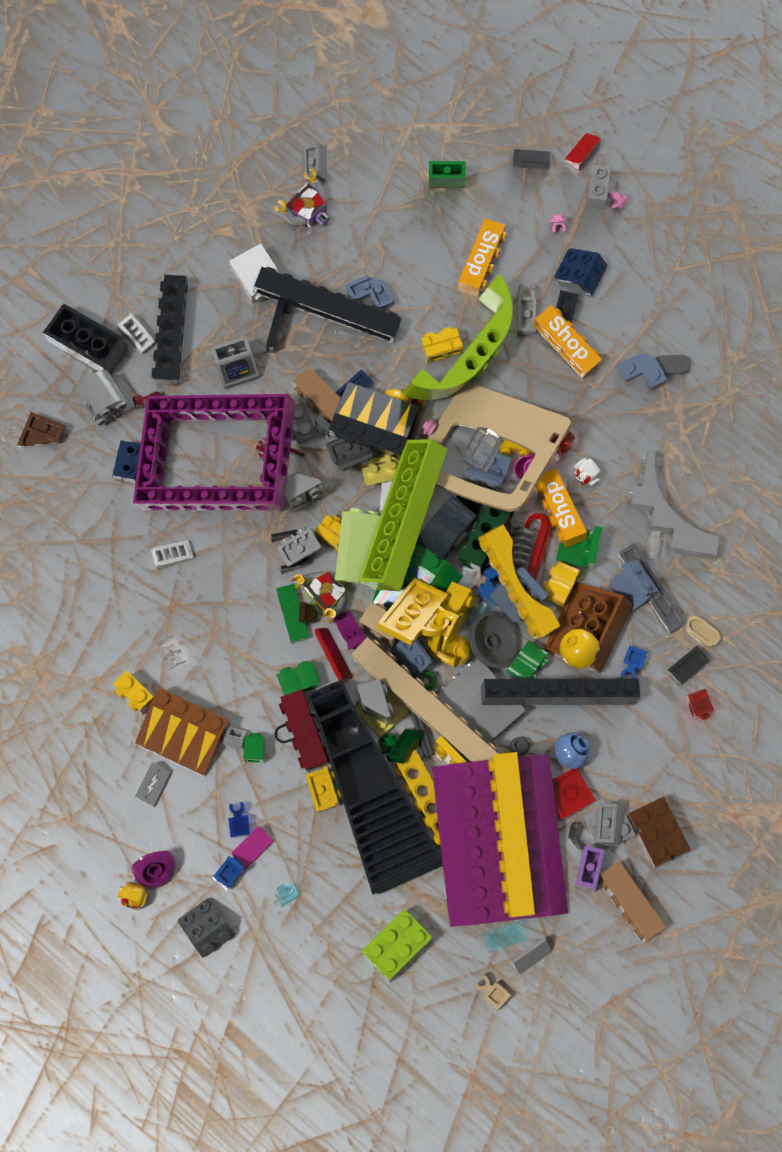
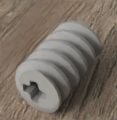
(520, 540)

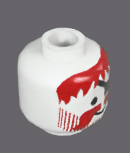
(586, 472)

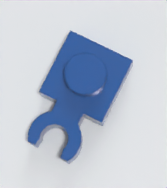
(634, 660)

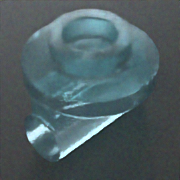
(285, 894)

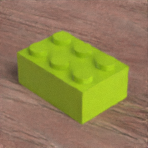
(397, 945)

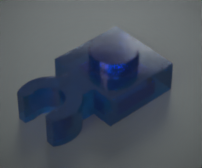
(238, 824)

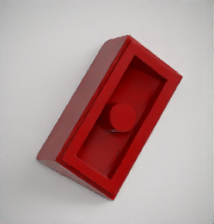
(583, 150)

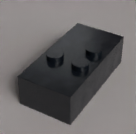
(85, 339)

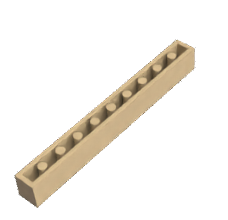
(422, 702)

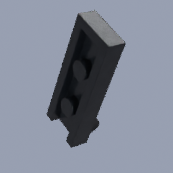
(280, 311)

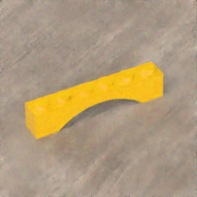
(498, 547)

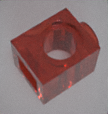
(700, 705)

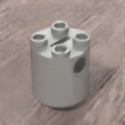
(101, 396)

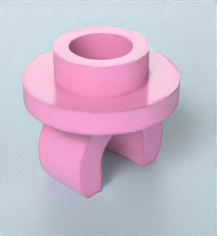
(558, 219)

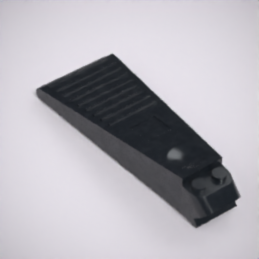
(382, 819)

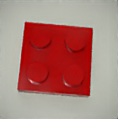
(571, 793)

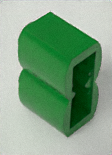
(528, 662)
(301, 677)

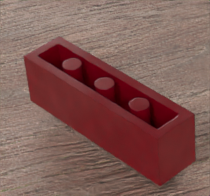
(304, 730)

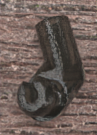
(575, 835)

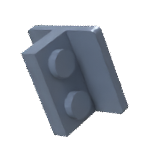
(413, 657)

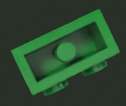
(447, 174)

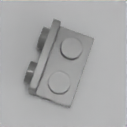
(299, 546)

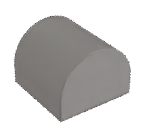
(234, 738)

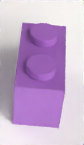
(589, 868)

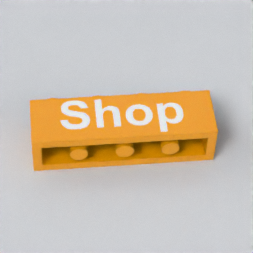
(481, 257)
(567, 341)
(561, 509)

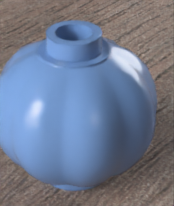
(572, 751)

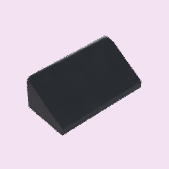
(531, 159)

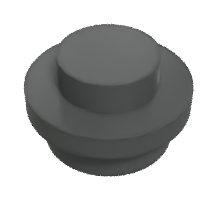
(520, 746)

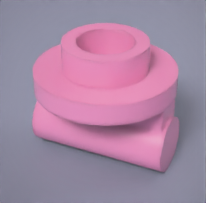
(619, 200)

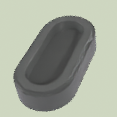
(674, 364)

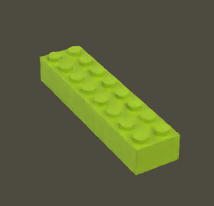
(403, 515)

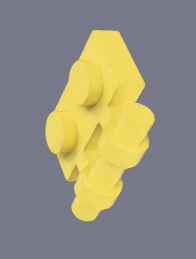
(379, 473)

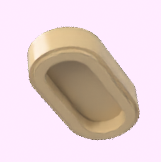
(702, 631)

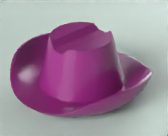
(154, 869)

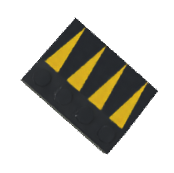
(373, 420)

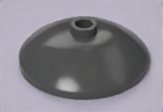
(501, 636)

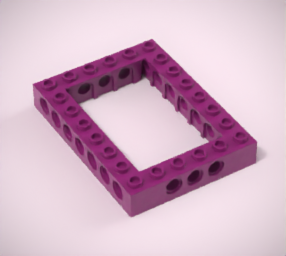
(161, 410)

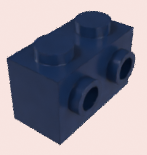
(126, 462)

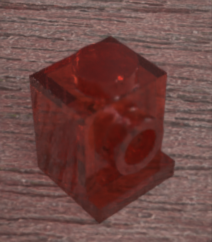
(565, 445)

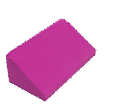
(252, 847)

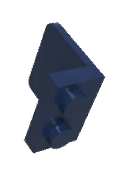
(581, 268)

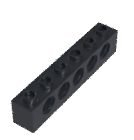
(179, 285)

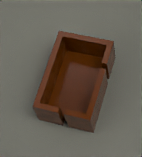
(659, 833)

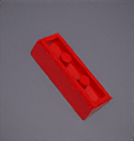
(333, 654)

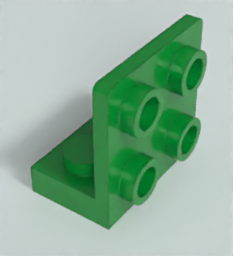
(582, 553)

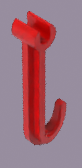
(540, 544)

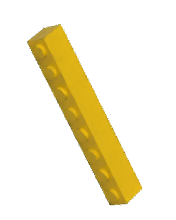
(512, 835)

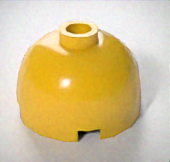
(579, 648)

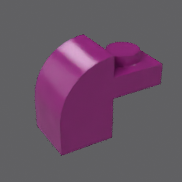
(349, 630)

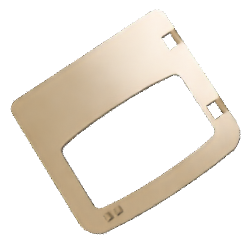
(511, 420)

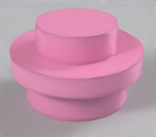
(428, 427)

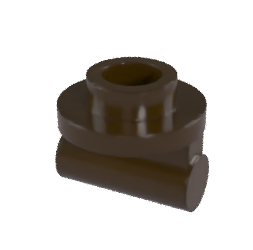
(307, 613)

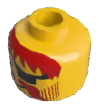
(132, 896)

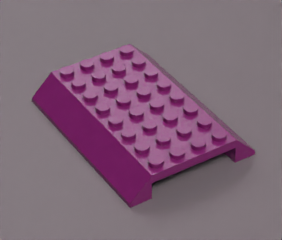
(470, 841)

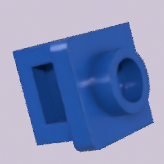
(228, 872)

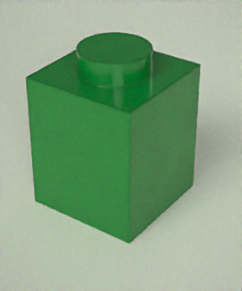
(254, 748)

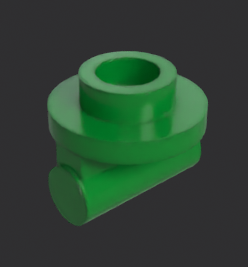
(386, 742)

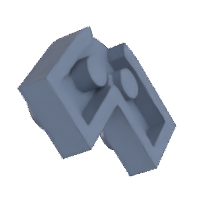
(370, 287)
(644, 365)

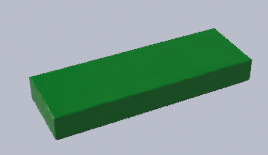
(290, 608)

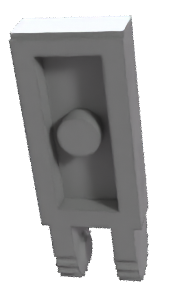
(526, 311)

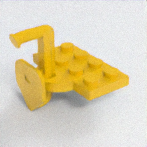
(421, 612)

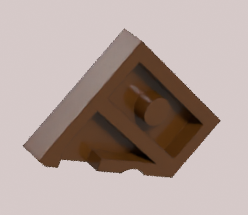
(41, 431)

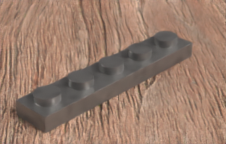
(660, 601)

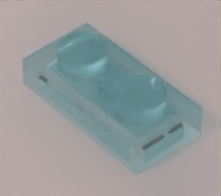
(503, 937)

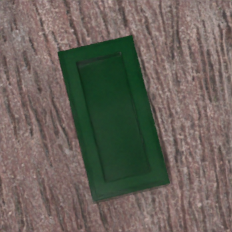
(404, 746)

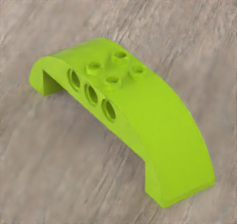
(478, 353)

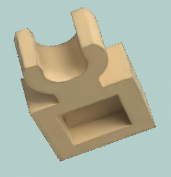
(495, 994)

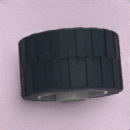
(447, 528)

